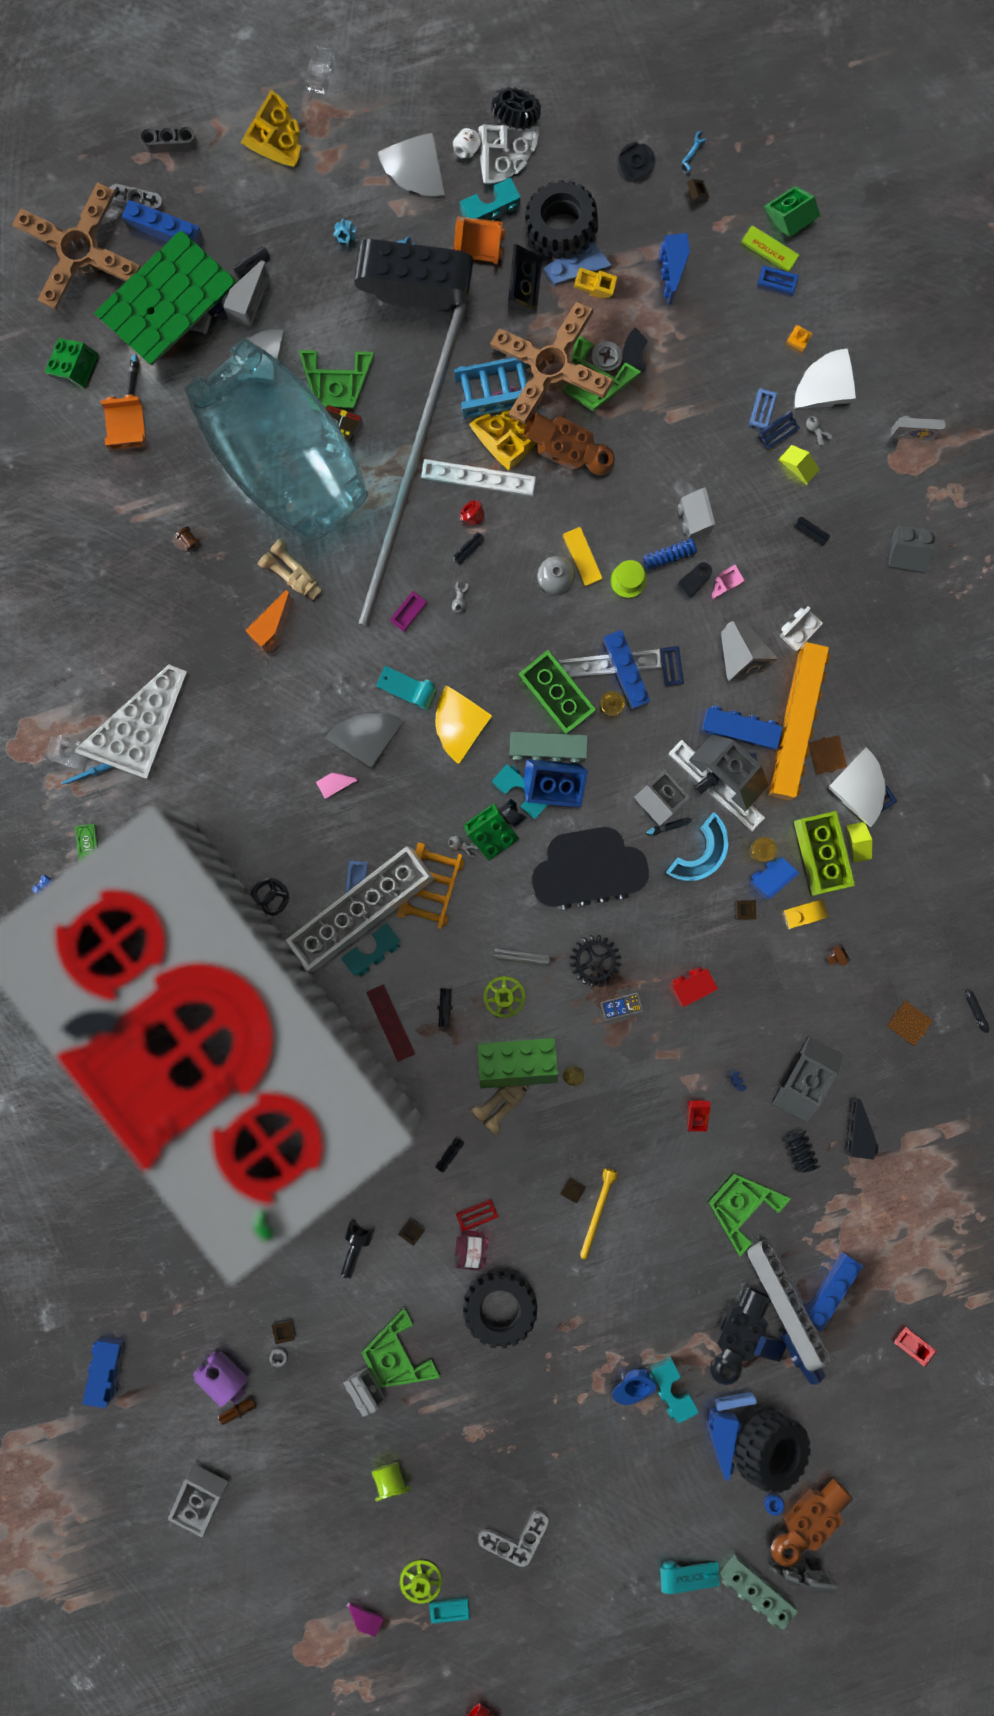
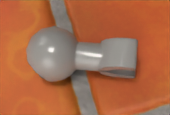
(815, 426)
(459, 602)
(459, 844)

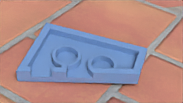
(566, 270)

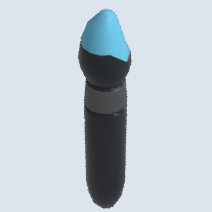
(132, 375)
(669, 826)

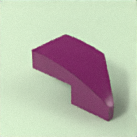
(364, 1620)

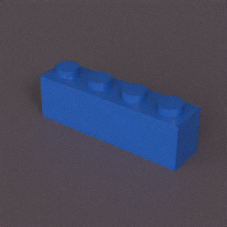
(158, 223)
(626, 669)
(741, 728)
(832, 1290)

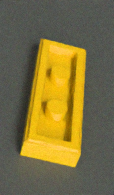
(582, 556)

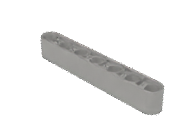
(788, 1305)

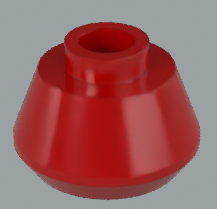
(472, 513)

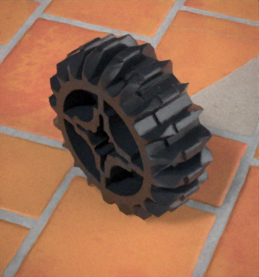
(515, 108)
(603, 976)

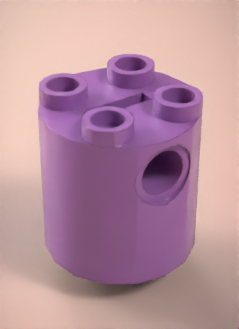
(223, 1386)

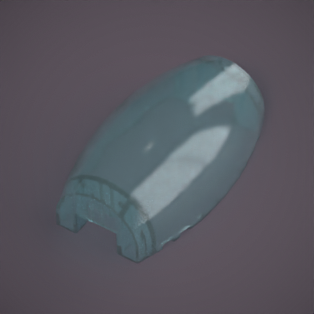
(278, 442)

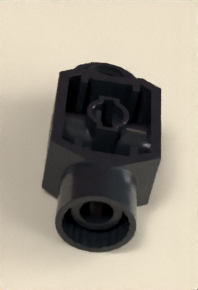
(739, 1335)

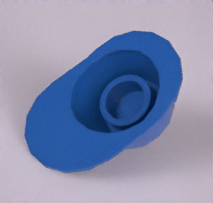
(634, 1388)

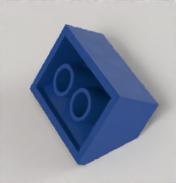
(554, 783)

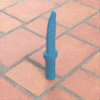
(93, 771)

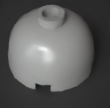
(556, 575)

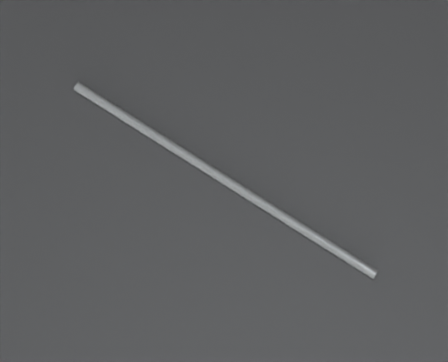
(412, 464)

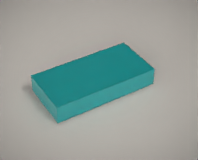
(449, 1610)

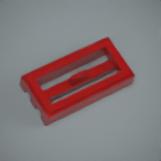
(492, 1209)

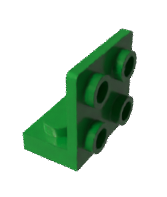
(72, 361)
(490, 832)

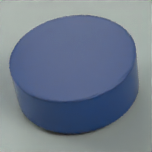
(774, 1504)

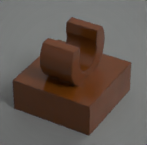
(839, 955)

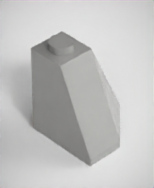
(744, 651)

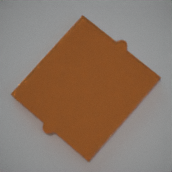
(827, 755)
(909, 1023)

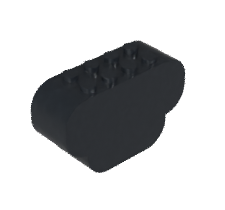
(413, 274)
(588, 868)

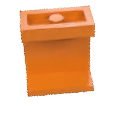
(124, 422)

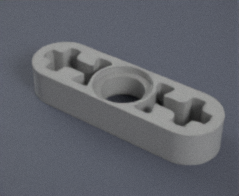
(150, 196)

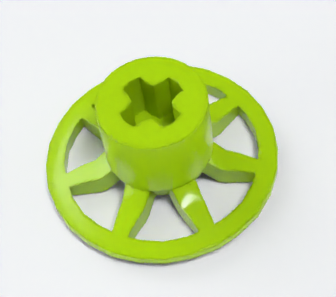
(504, 996)
(420, 1582)

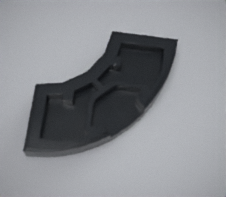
(633, 350)
(91, 1022)

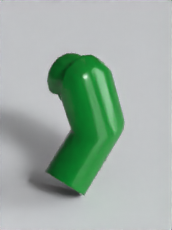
(260, 1228)

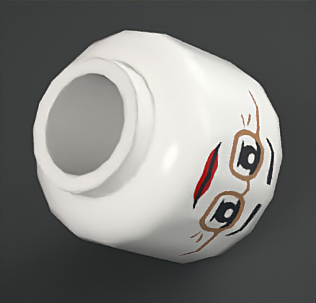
(466, 143)

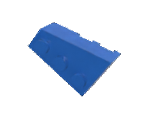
(103, 1372)

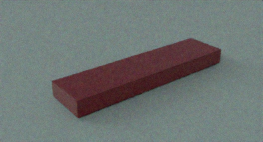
(390, 1023)

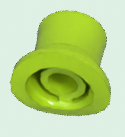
(628, 579)
(389, 1481)

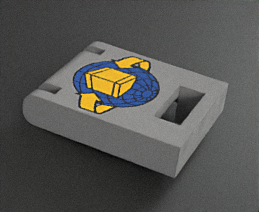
(917, 428)

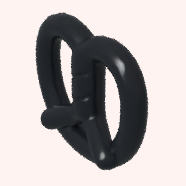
(270, 895)

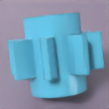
(345, 231)

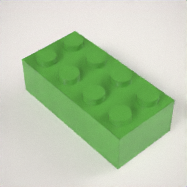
(557, 691)
(517, 1063)

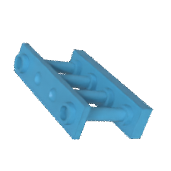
(490, 403)

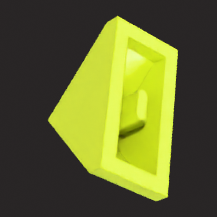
(800, 463)
(859, 842)

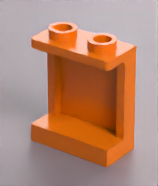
(479, 238)

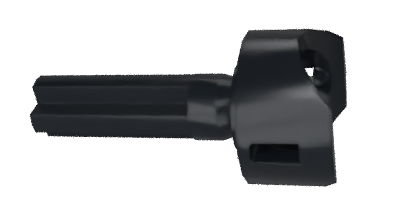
(511, 815)
(357, 1237)

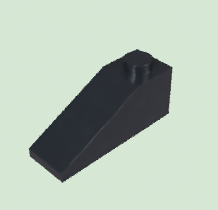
(861, 1137)

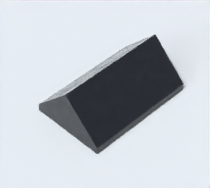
(524, 280)

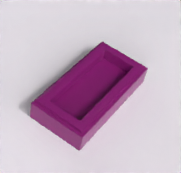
(408, 611)

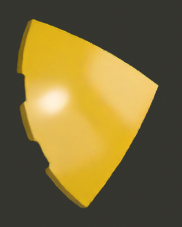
(274, 132)
(503, 438)
(459, 723)

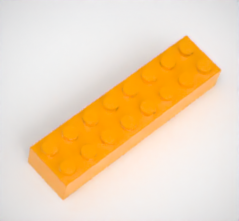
(798, 721)

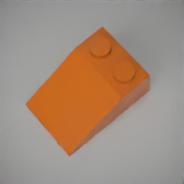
(269, 625)

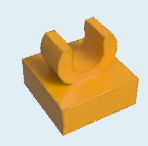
(799, 338)

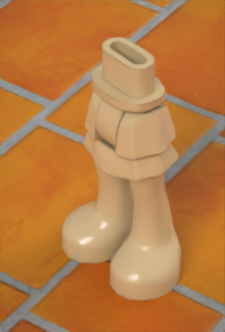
(300, 579)
(511, 1095)

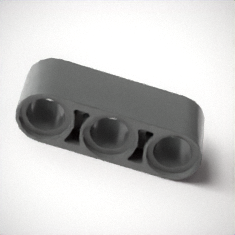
(160, 134)

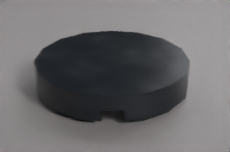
(636, 161)

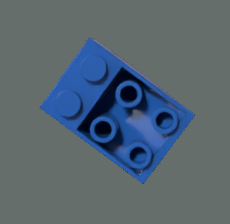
(674, 256)
(723, 1430)

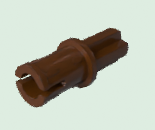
(237, 1411)

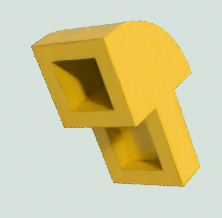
(597, 284)
(806, 913)

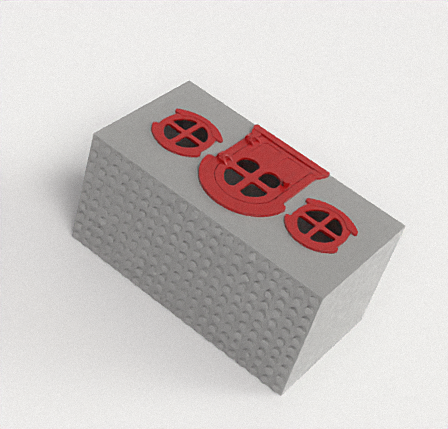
(285, 1057)

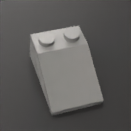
(246, 295)
(197, 1500)

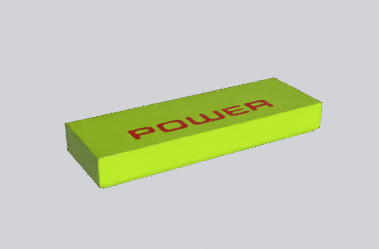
(770, 248)

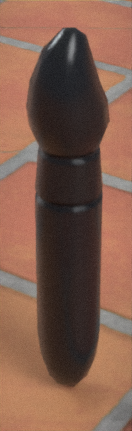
(977, 1010)

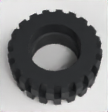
(556, 198)
(505, 1334)
(788, 1460)

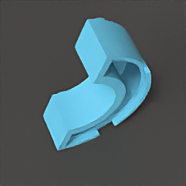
(712, 858)

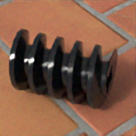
(802, 1152)

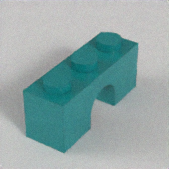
(506, 200)
(509, 779)
(386, 941)
(680, 1406)

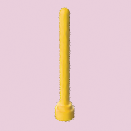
(609, 1178)

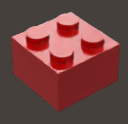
(693, 986)

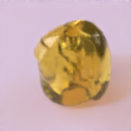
(570, 1073)

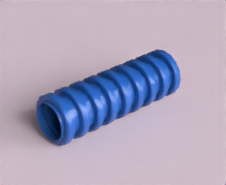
(670, 554)

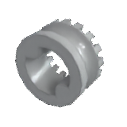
(278, 1363)

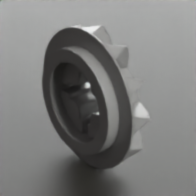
(601, 349)

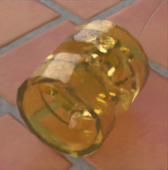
(611, 704)
(762, 850)

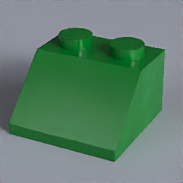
(793, 210)

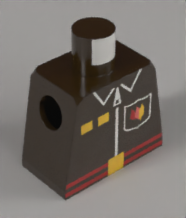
(346, 421)

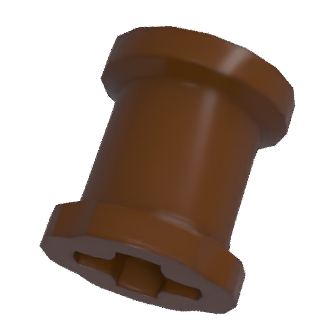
(187, 538)

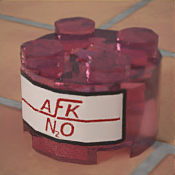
(470, 1250)

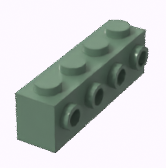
(548, 746)
(758, 1591)

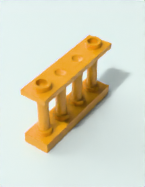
(407, 909)

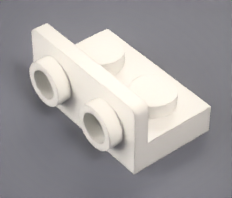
(801, 629)

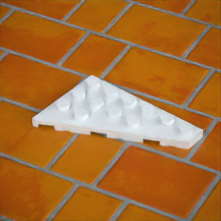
(136, 729)

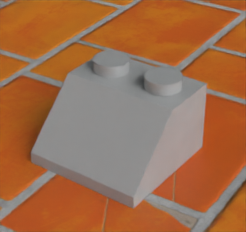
(696, 513)
(662, 797)

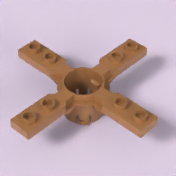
(65, 270)
(536, 357)

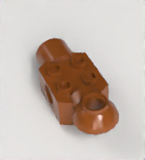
(568, 444)
(811, 1522)

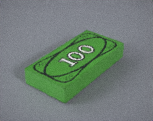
(86, 839)

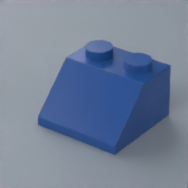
(773, 877)

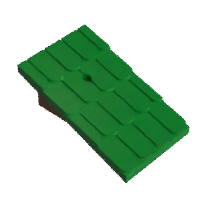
(166, 297)

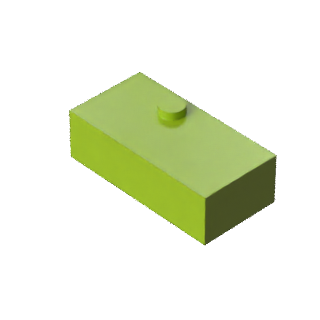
(824, 853)

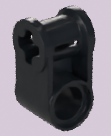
(692, 581)

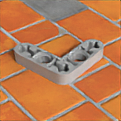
(521, 1546)

